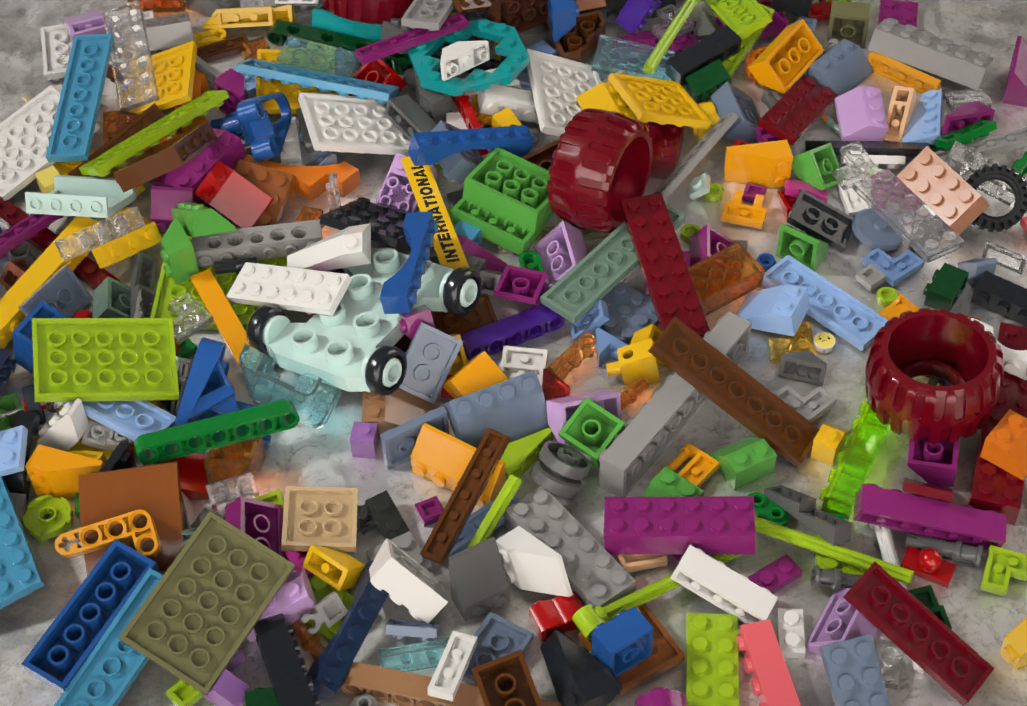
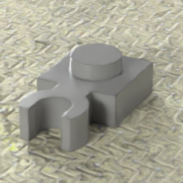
(328, 612)

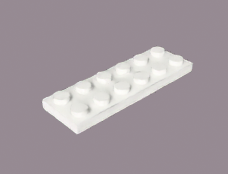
(289, 288)

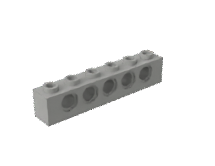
(257, 242)

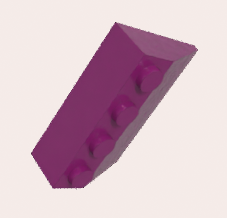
(226, 149)

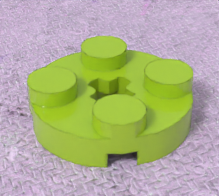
(50, 528)

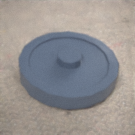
(875, 231)

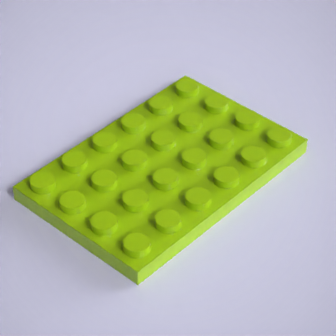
(104, 359)

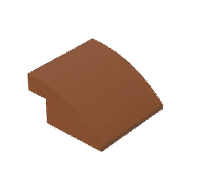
(145, 488)

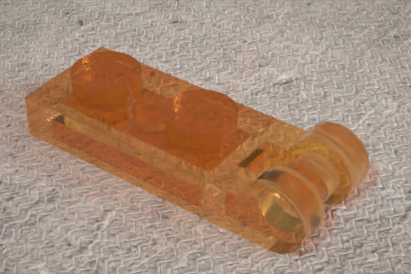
(573, 356)

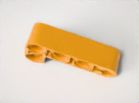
(106, 538)

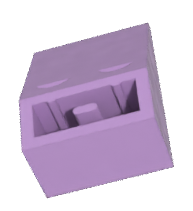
(85, 24)
(397, 189)

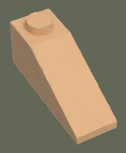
(900, 112)

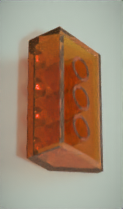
(725, 277)

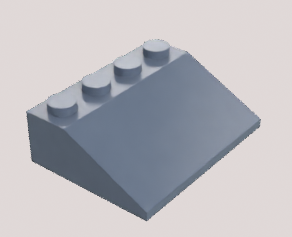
(509, 407)

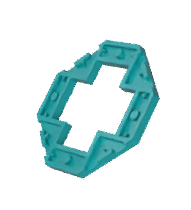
(510, 46)

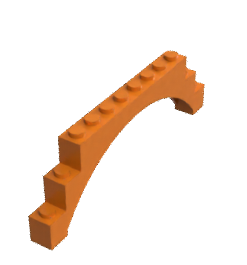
(310, 179)

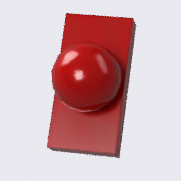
(929, 565)

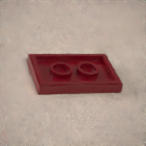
(927, 489)

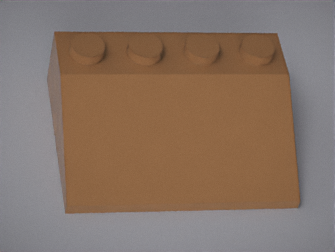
(392, 409)

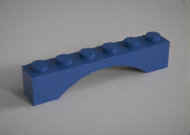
(431, 147)
(401, 290)

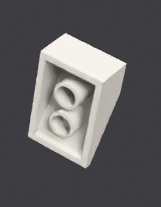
(532, 564)

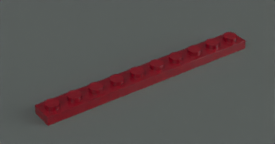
(86, 271)

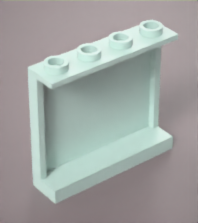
(80, 197)

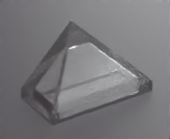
(1005, 257)

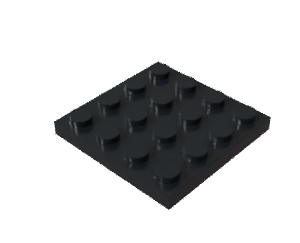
(384, 221)

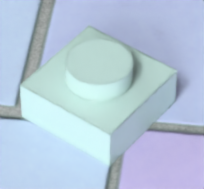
(699, 186)

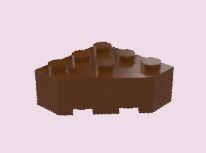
(582, 39)

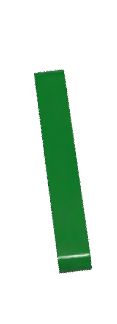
(205, 436)

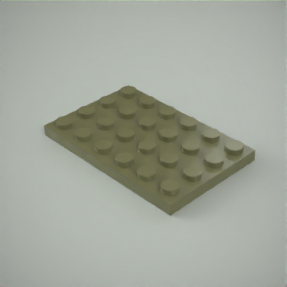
(207, 603)

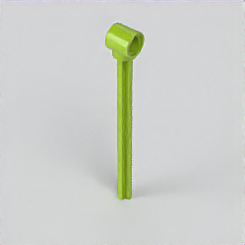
(669, 35)
(825, 548)
(589, 616)

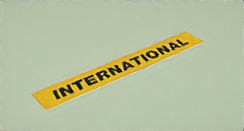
(430, 200)

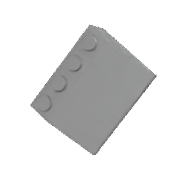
(168, 31)

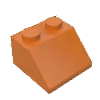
(1008, 445)

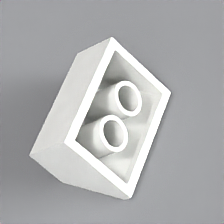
(407, 582)

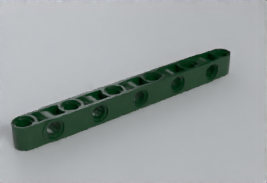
(281, 29)

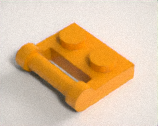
(698, 469)

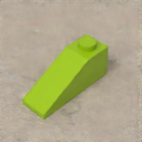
(522, 453)

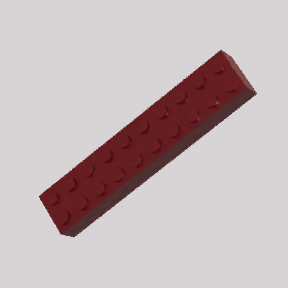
(990, 485)

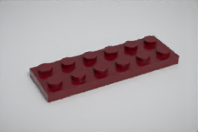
(797, 110)
(919, 633)

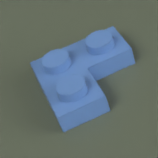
(895, 269)

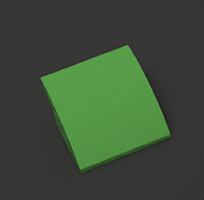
(505, 200)

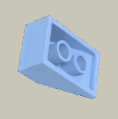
(776, 309)

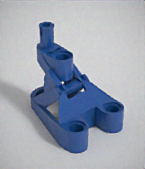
(255, 125)
(207, 387)

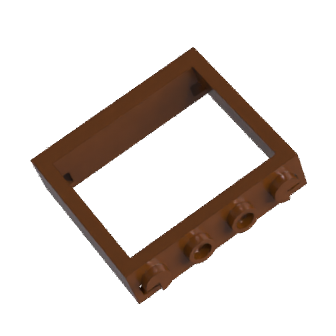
(165, 156)

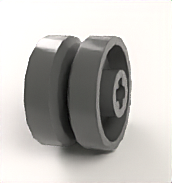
(560, 469)

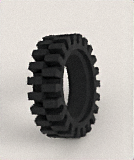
(1016, 184)

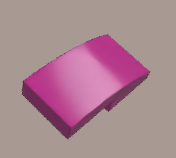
(793, 187)

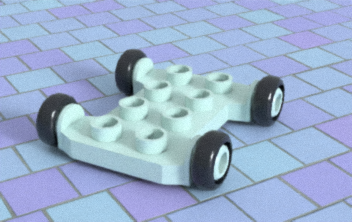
(358, 342)

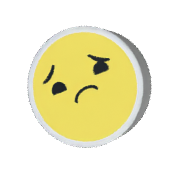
(824, 342)

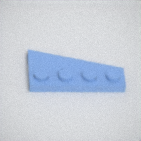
(926, 119)

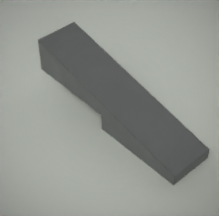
(141, 285)
(803, 507)

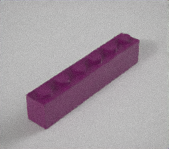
(929, 517)

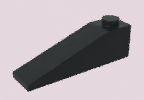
(577, 674)

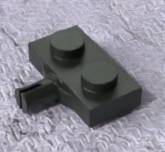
(384, 517)

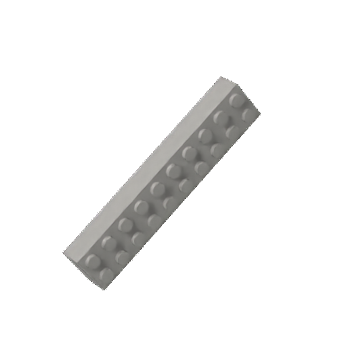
(665, 414)

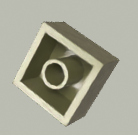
(849, 21)

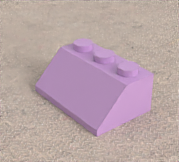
(861, 115)
(561, 250)
(561, 409)
(292, 600)
(838, 623)

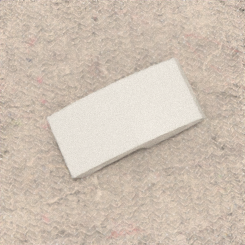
(102, 437)

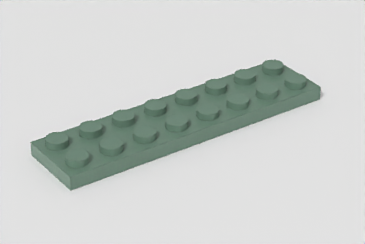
(597, 273)

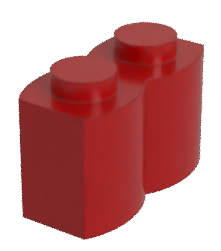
(554, 614)

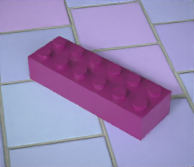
(674, 523)

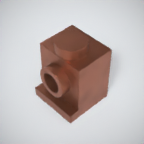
(12, 272)

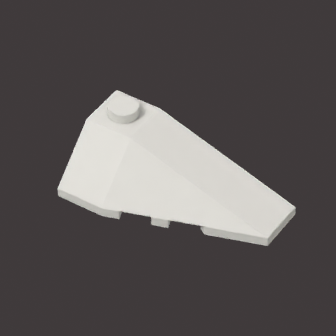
(341, 250)

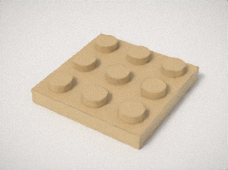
(320, 518)

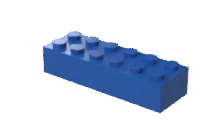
(87, 616)

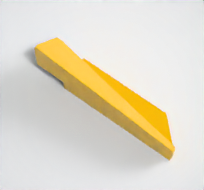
(250, 17)

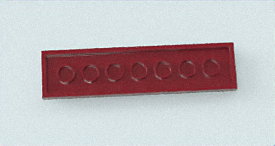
(663, 262)

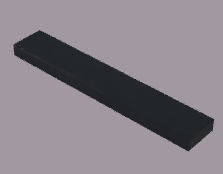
(875, 148)

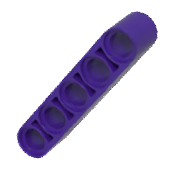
(511, 331)

